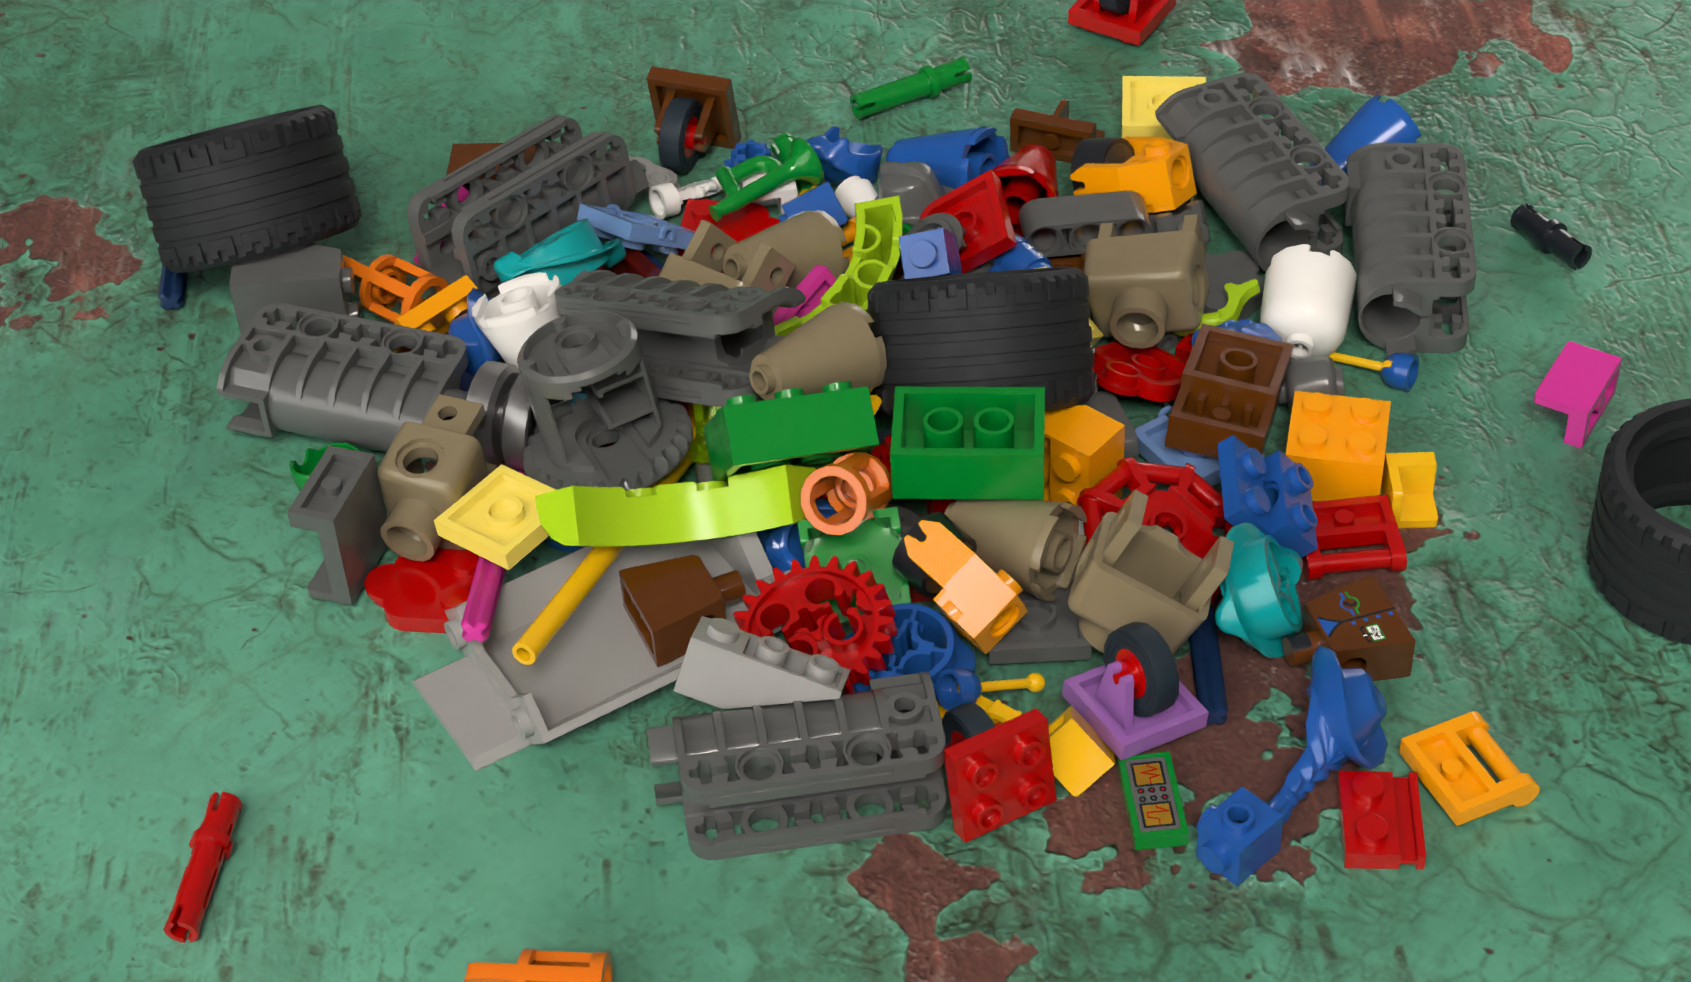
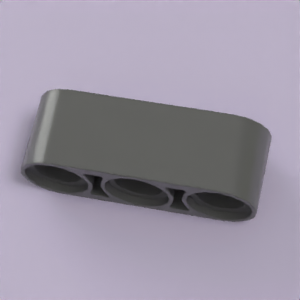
(1068, 222)

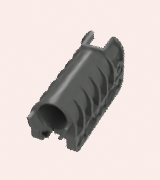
(1253, 172)
(521, 202)
(1398, 245)
(690, 333)
(339, 381)
(807, 763)

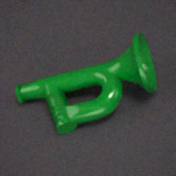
(800, 165)

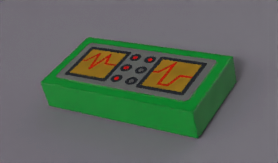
(1152, 801)

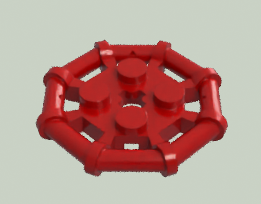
(1188, 507)

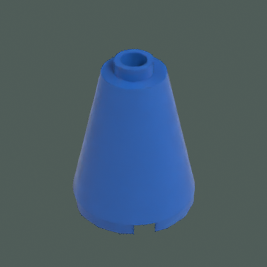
(1372, 124)
(954, 154)

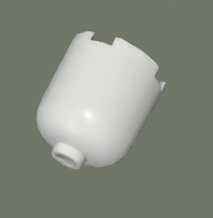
(1309, 299)

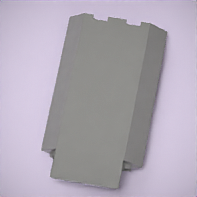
(587, 669)

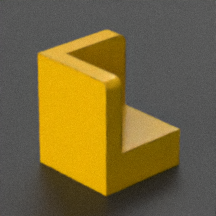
(1410, 486)
(1077, 752)

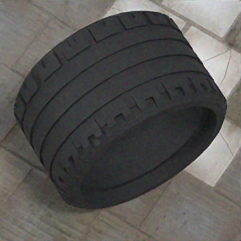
(247, 189)
(987, 333)
(1631, 548)

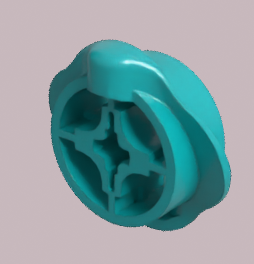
(563, 255)
(1260, 591)

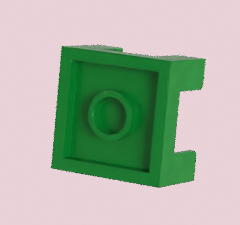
(869, 545)

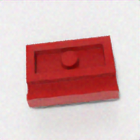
(1380, 820)

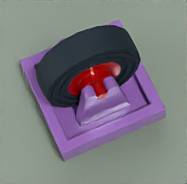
(1136, 694)

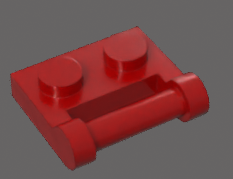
(1353, 524)

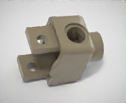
(703, 267)
(1147, 282)
(419, 497)
(1143, 577)

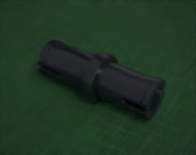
(1551, 236)

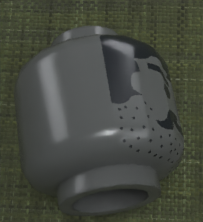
(1312, 375)

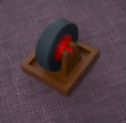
(691, 115)

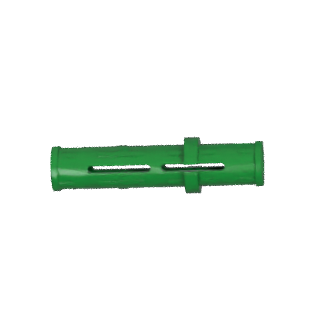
(926, 82)

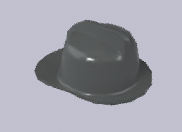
(915, 186)

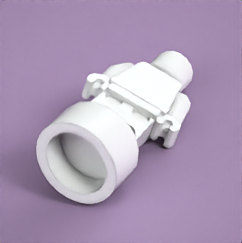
(667, 200)

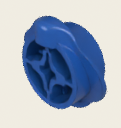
(915, 644)

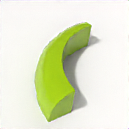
(873, 258)
(674, 510)

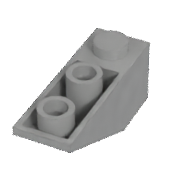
(748, 670)

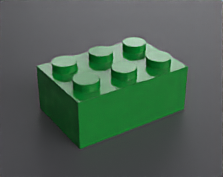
(790, 429)
(968, 443)

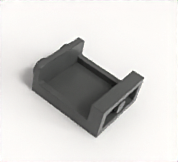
(347, 511)

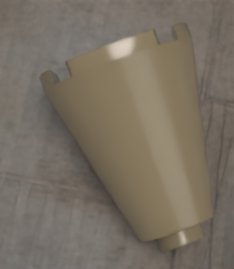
(803, 239)
(821, 352)
(1026, 539)

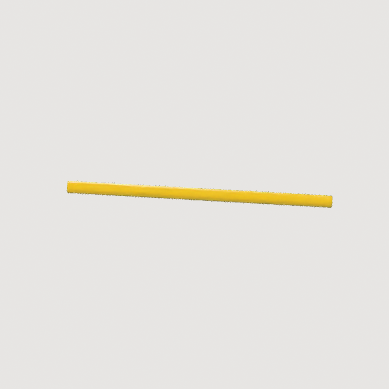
(578, 587)

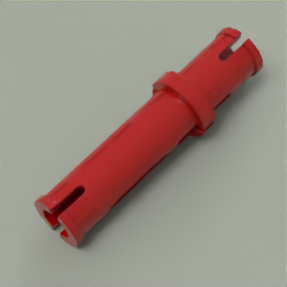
(209, 849)

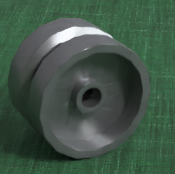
(507, 413)

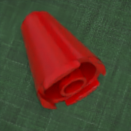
(1026, 177)

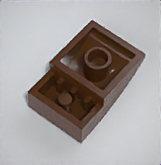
(1228, 391)

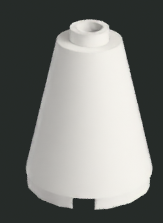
(517, 312)

